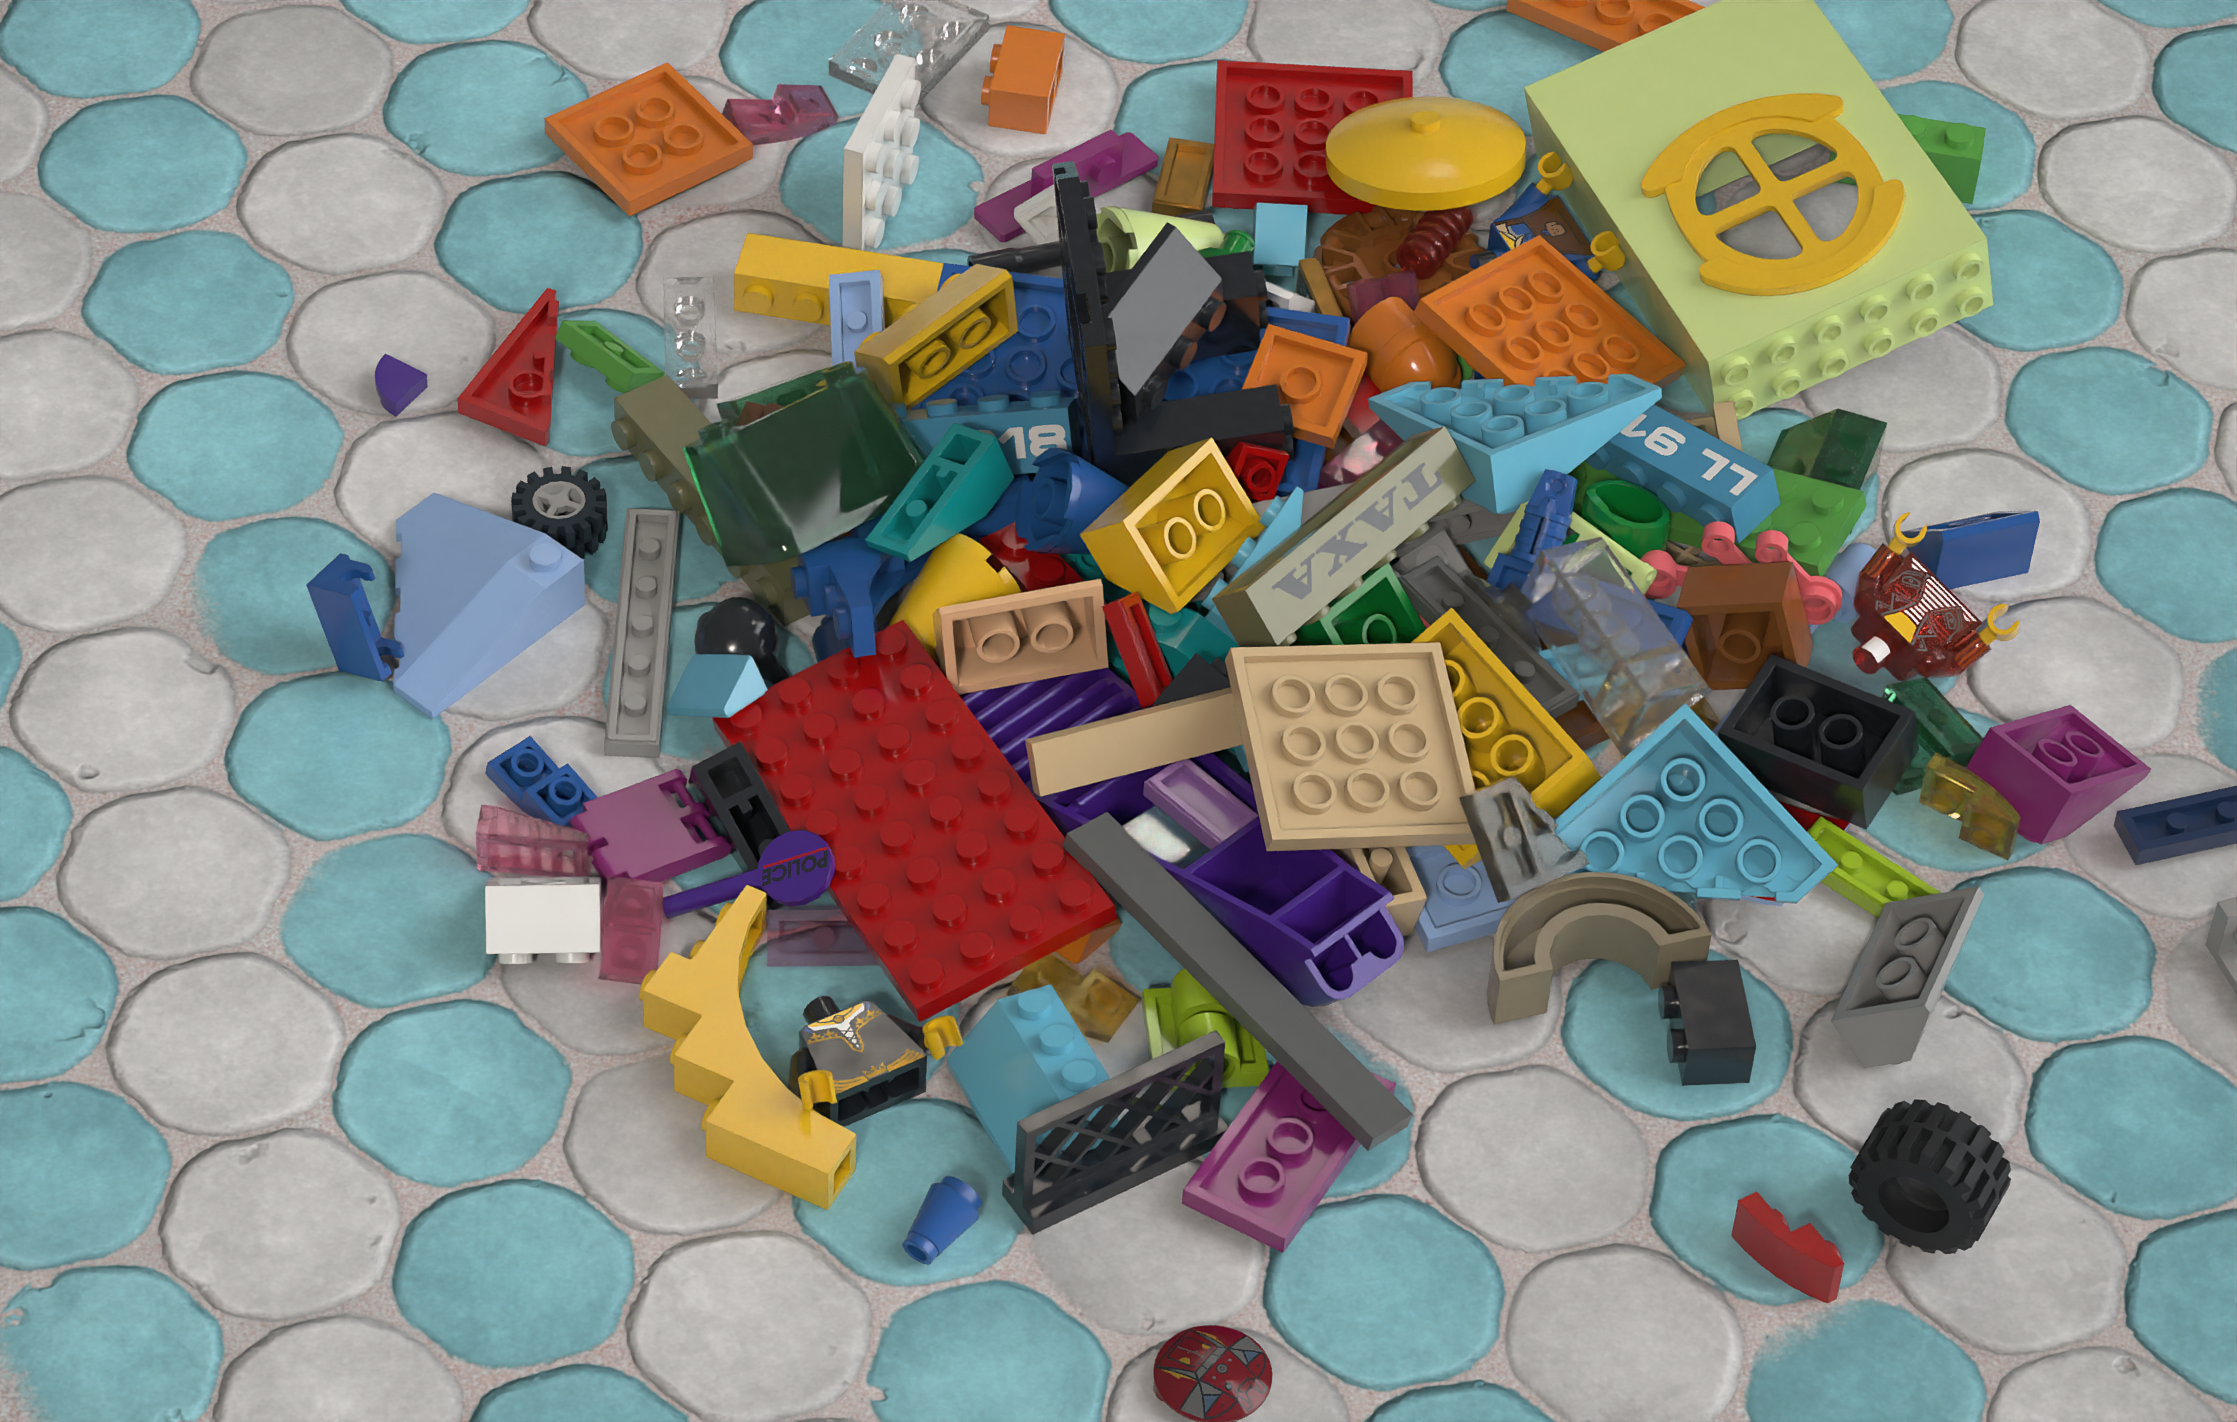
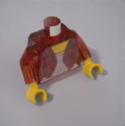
(1914, 620)

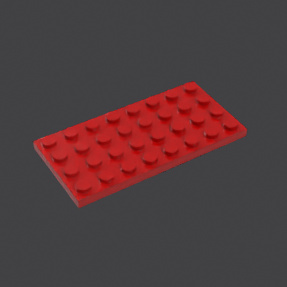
(928, 823)

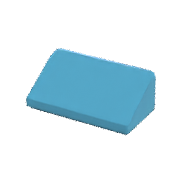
(716, 686)

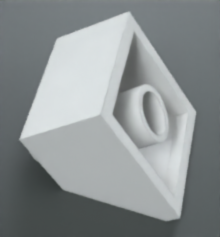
(543, 917)

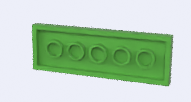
(1811, 515)

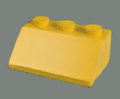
(941, 335)
(1174, 527)

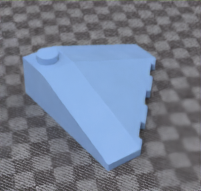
(473, 597)

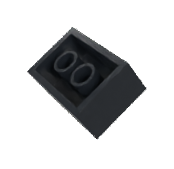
(1821, 740)

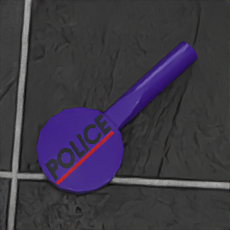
(791, 872)

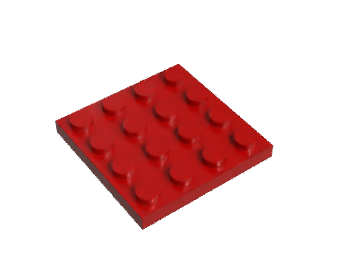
(1276, 129)

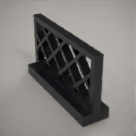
(1143, 1144)

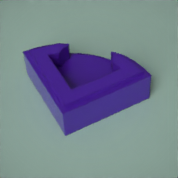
(398, 384)

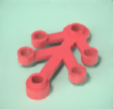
(1819, 594)

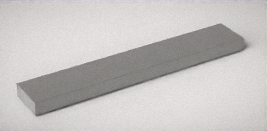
(642, 633)

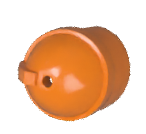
(1402, 348)

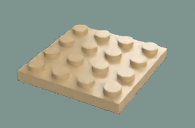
(1352, 745)

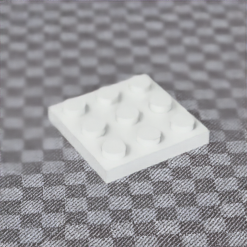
(881, 156)

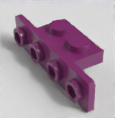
(1101, 161)

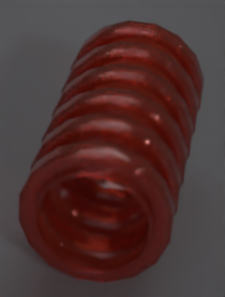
(1433, 240)

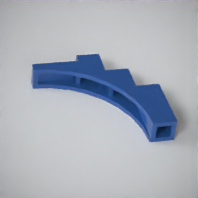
(855, 581)

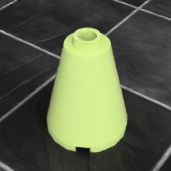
(1129, 232)

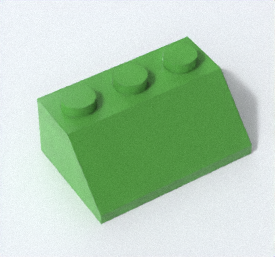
(1952, 149)

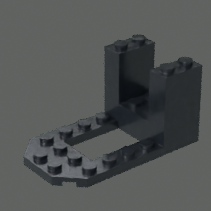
(1132, 448)

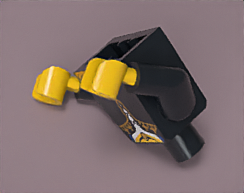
(863, 1058)

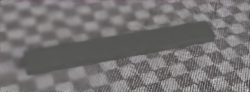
(1238, 981)

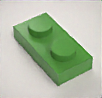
(602, 350)

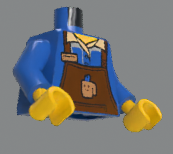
(1547, 216)

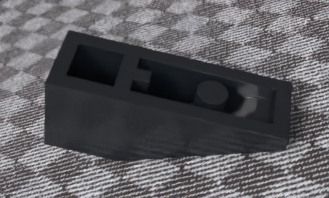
(738, 806)

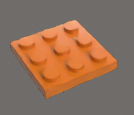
(648, 138)

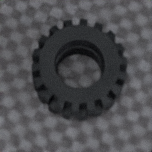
(1930, 1176)

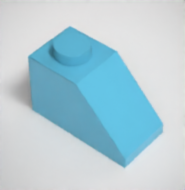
(1279, 237)

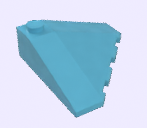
(1518, 429)
(1693, 822)

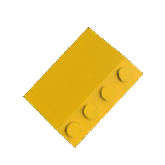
(1506, 728)

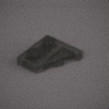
(1517, 839)

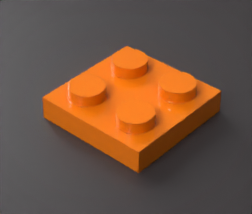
(1312, 377)

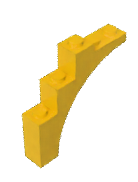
(750, 1113)

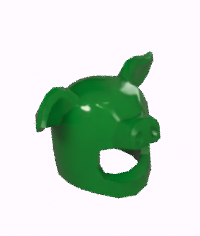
(1627, 516)

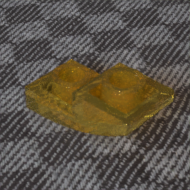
(1984, 813)
(1093, 1002)

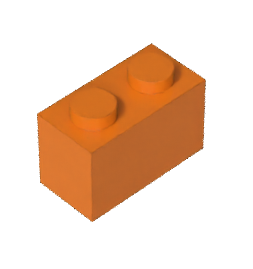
(1024, 79)

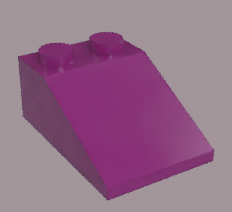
(2055, 771)

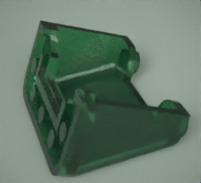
(803, 469)

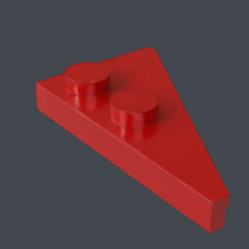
(518, 379)

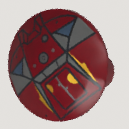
(1212, 1374)

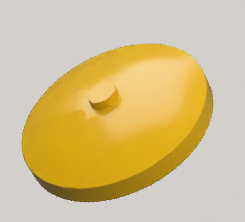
(1425, 153)

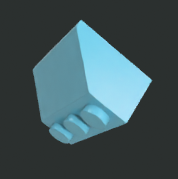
(1022, 1062)

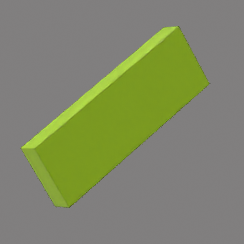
(1864, 873)

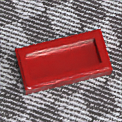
(1138, 647)

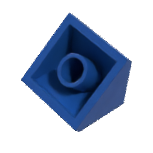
(1978, 547)

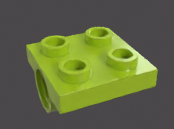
(1189, 1012)

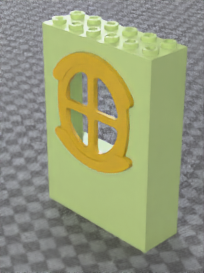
(1726, 101)

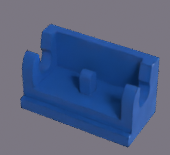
(349, 619)

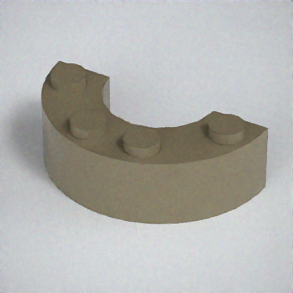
(1588, 919)

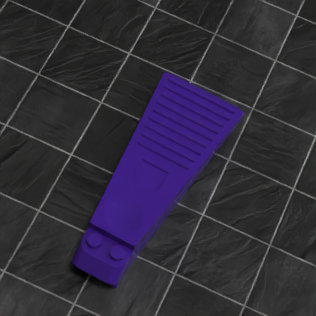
(1294, 910)

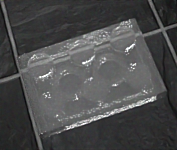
(928, 30)

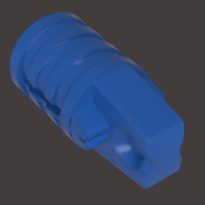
(1546, 516)

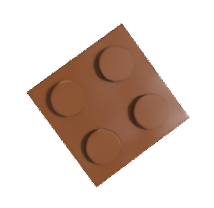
(1742, 619)

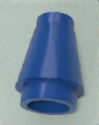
(942, 1218)

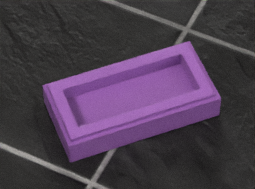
(1198, 802)

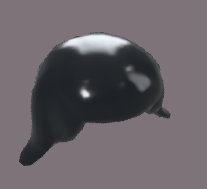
(742, 628)

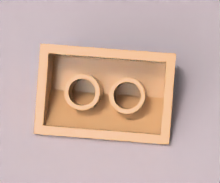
(1022, 637)

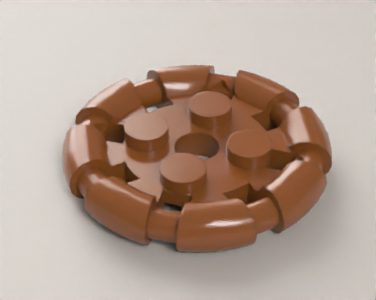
(1367, 247)

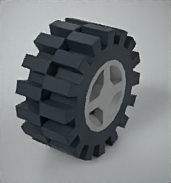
(563, 508)

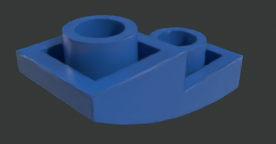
(538, 783)

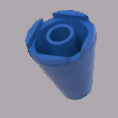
(1063, 502)

